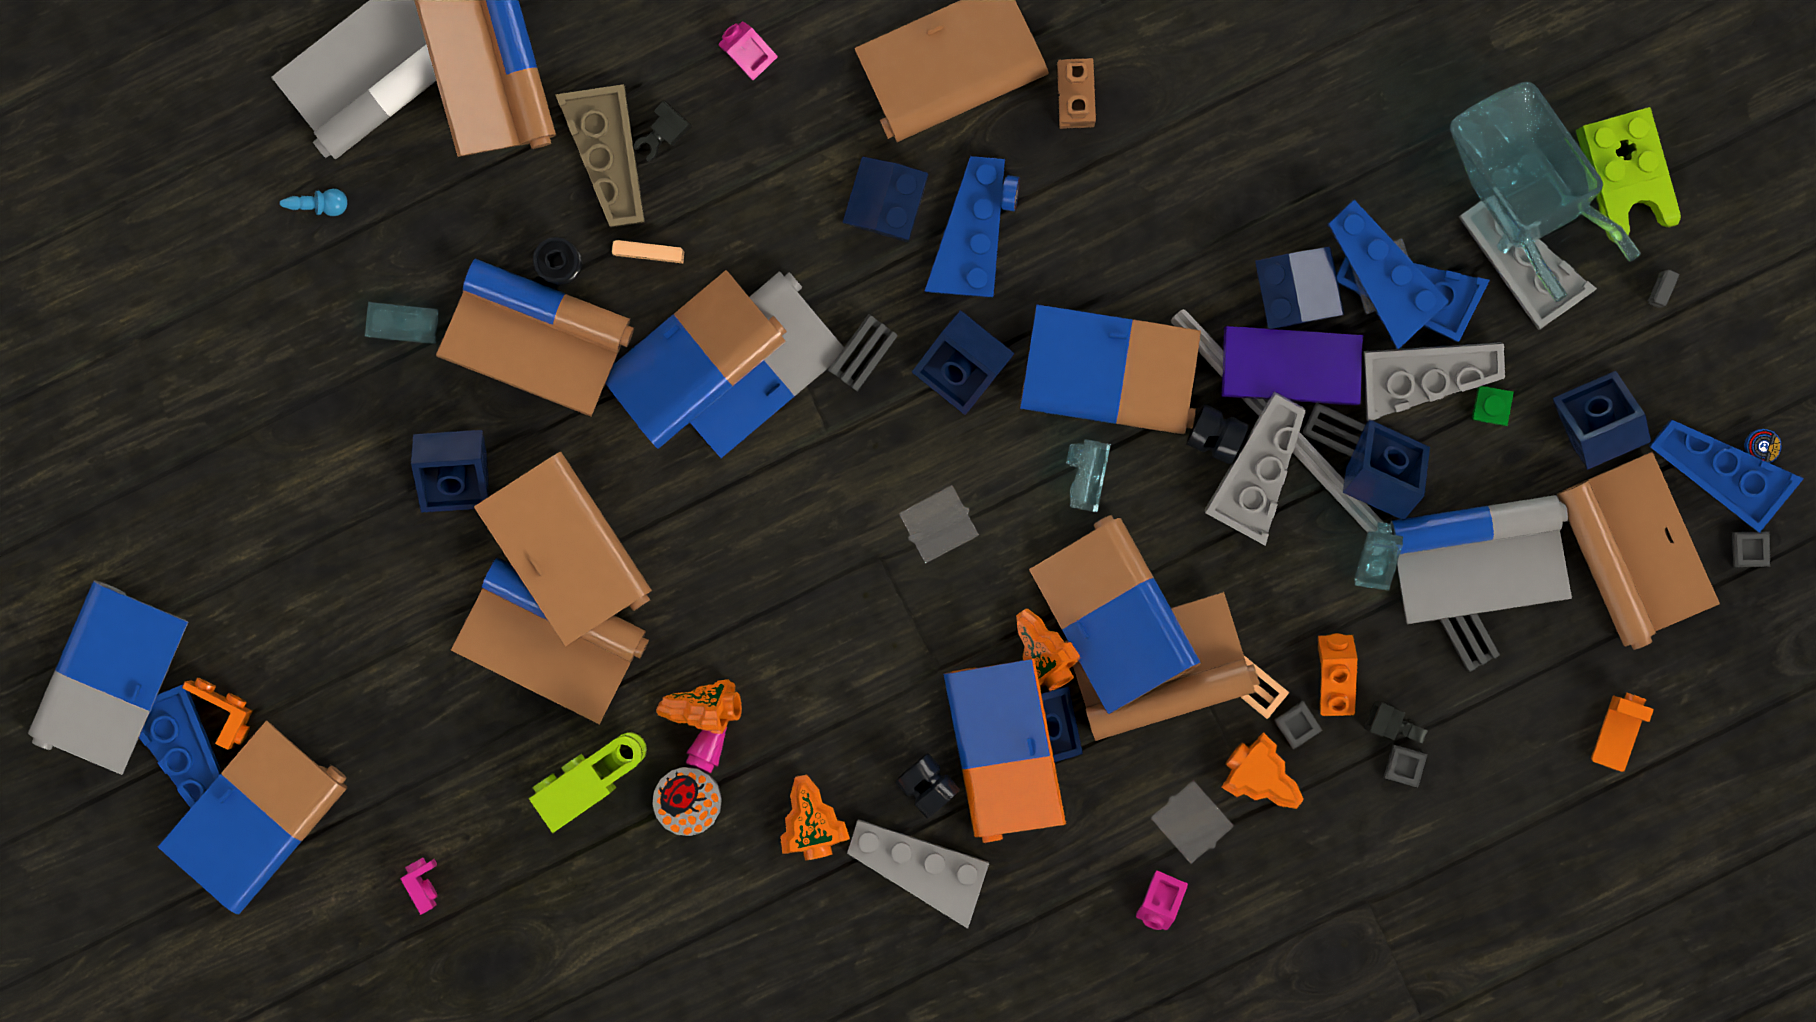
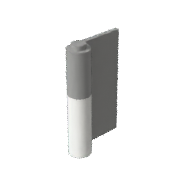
(359, 73)

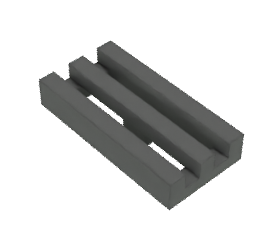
(872, 361)
(1313, 420)
(1481, 658)

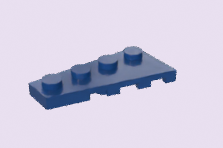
(970, 241)
(1391, 280)
(1461, 291)
(1733, 477)
(181, 744)

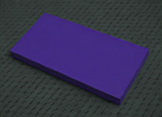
(1293, 364)

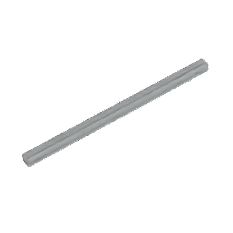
(1303, 449)

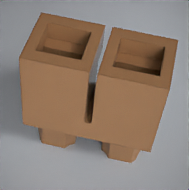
(1076, 93)

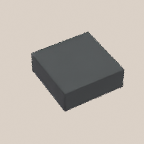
(1663, 288)
(1751, 549)
(1298, 725)
(1405, 765)

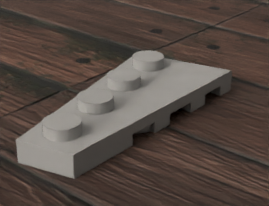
(1519, 273)
(1418, 375)
(1255, 478)
(929, 871)

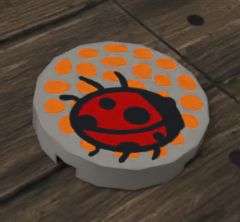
(687, 801)

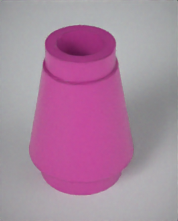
(706, 751)

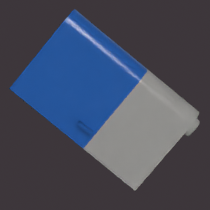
(777, 379)

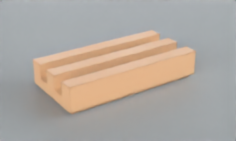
(648, 251)
(1274, 702)

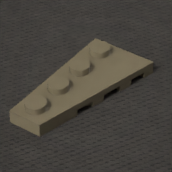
(605, 143)

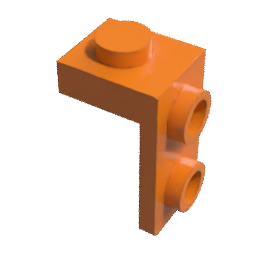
(1337, 674)
(235, 728)
(1620, 731)

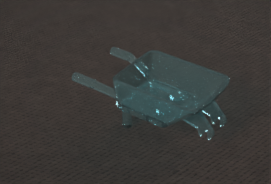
(1530, 173)

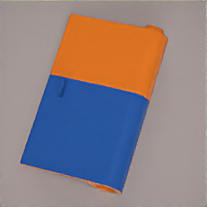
(1004, 749)

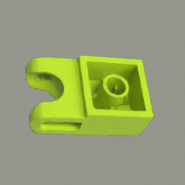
(1634, 180)
(585, 781)

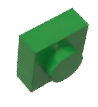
(1492, 405)

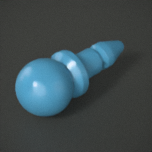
(331, 202)

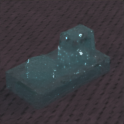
(401, 323)
(1091, 461)
(1379, 558)

